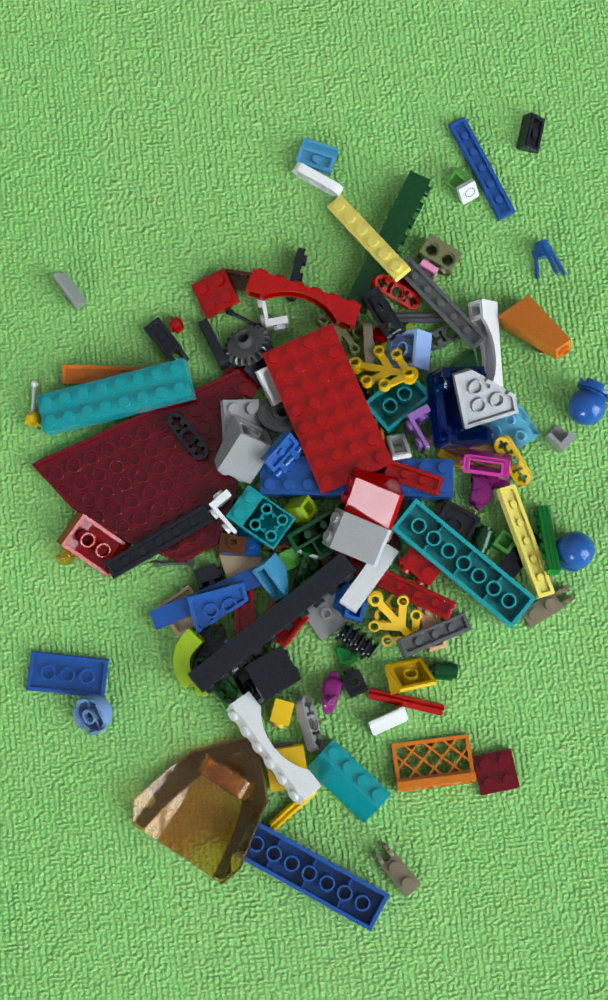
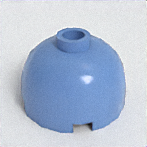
(93, 713)

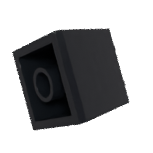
(267, 675)

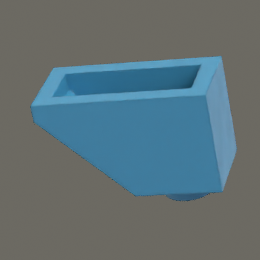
(273, 576)

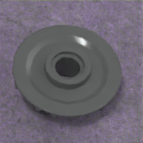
(247, 345)
(274, 417)

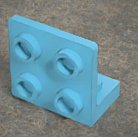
(516, 426)

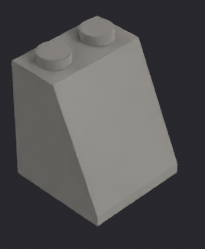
(242, 450)
(356, 537)

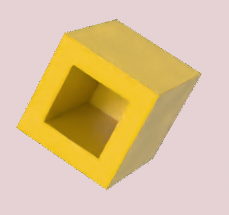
(281, 713)

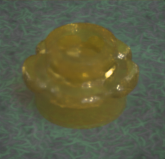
(65, 558)

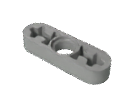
(313, 735)

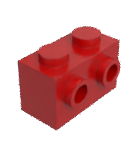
(419, 567)

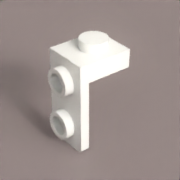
(277, 324)
(220, 499)

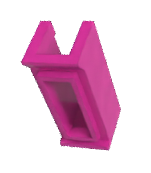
(489, 457)

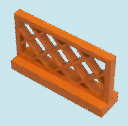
(435, 780)

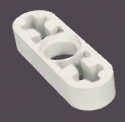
(317, 179)

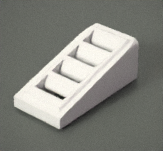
(398, 446)

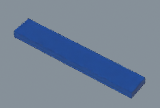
(481, 169)
(180, 608)

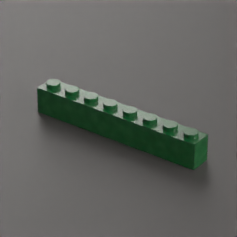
(393, 232)

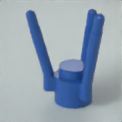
(543, 251)

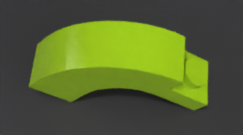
(184, 658)

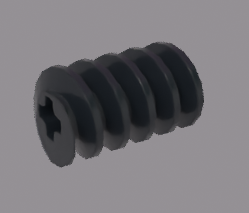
(356, 641)

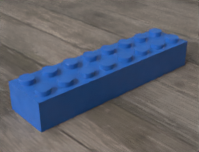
(316, 876)

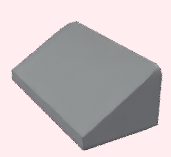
(70, 289)

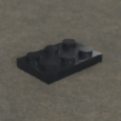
(459, 519)

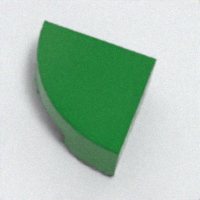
(345, 656)

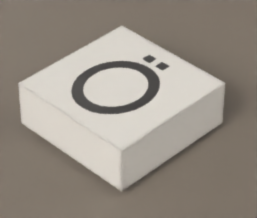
(467, 191)

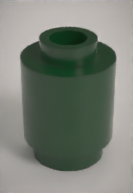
(483, 538)
(444, 670)

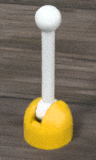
(33, 418)

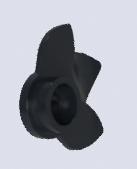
(211, 644)

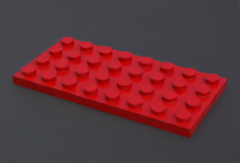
(327, 407)

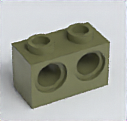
(442, 251)

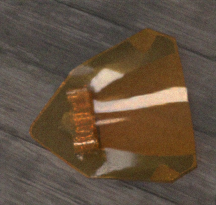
(207, 806)

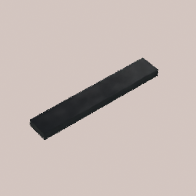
(159, 541)

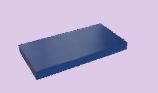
(67, 674)

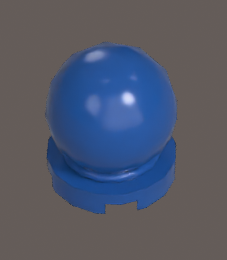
(588, 403)
(575, 551)

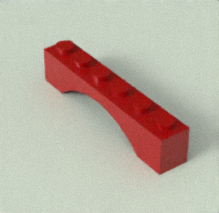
(268, 286)

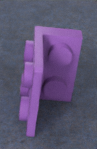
(411, 425)

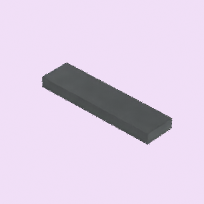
(433, 635)

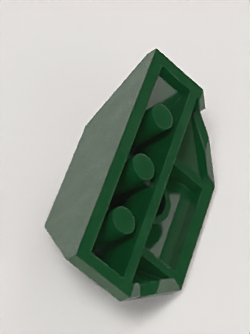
(309, 537)

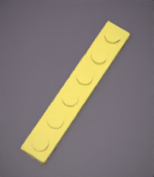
(368, 238)
(525, 541)

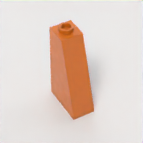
(535, 327)

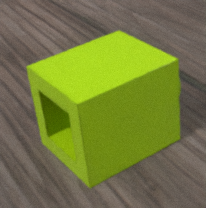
(301, 508)

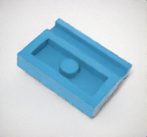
(317, 155)

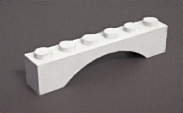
(485, 316)
(297, 780)

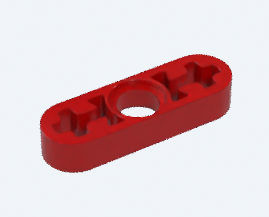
(404, 292)

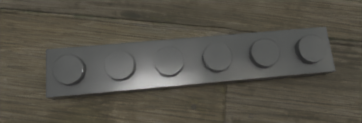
(443, 305)

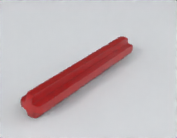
(406, 701)

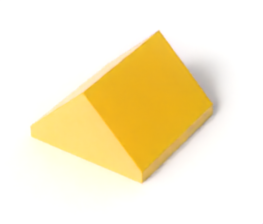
(408, 675)

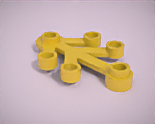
(385, 370)
(397, 623)

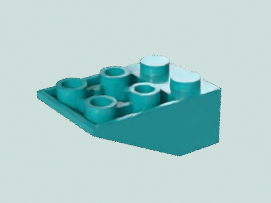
(260, 518)

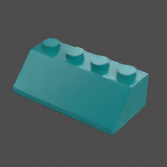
(348, 781)

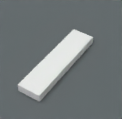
(367, 580)

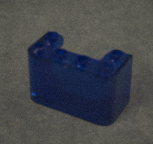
(445, 414)

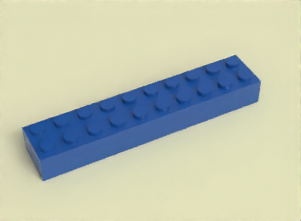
(301, 481)

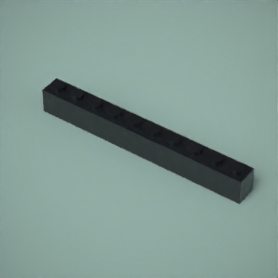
(271, 623)

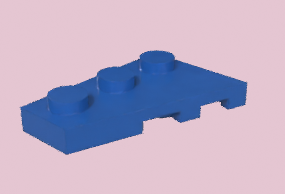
(214, 603)

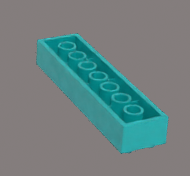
(116, 397)
(462, 563)

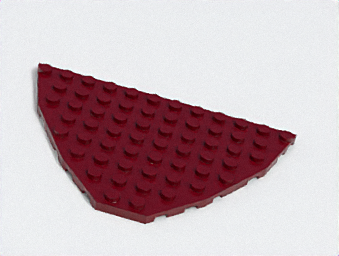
(143, 475)

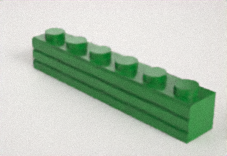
(547, 539)

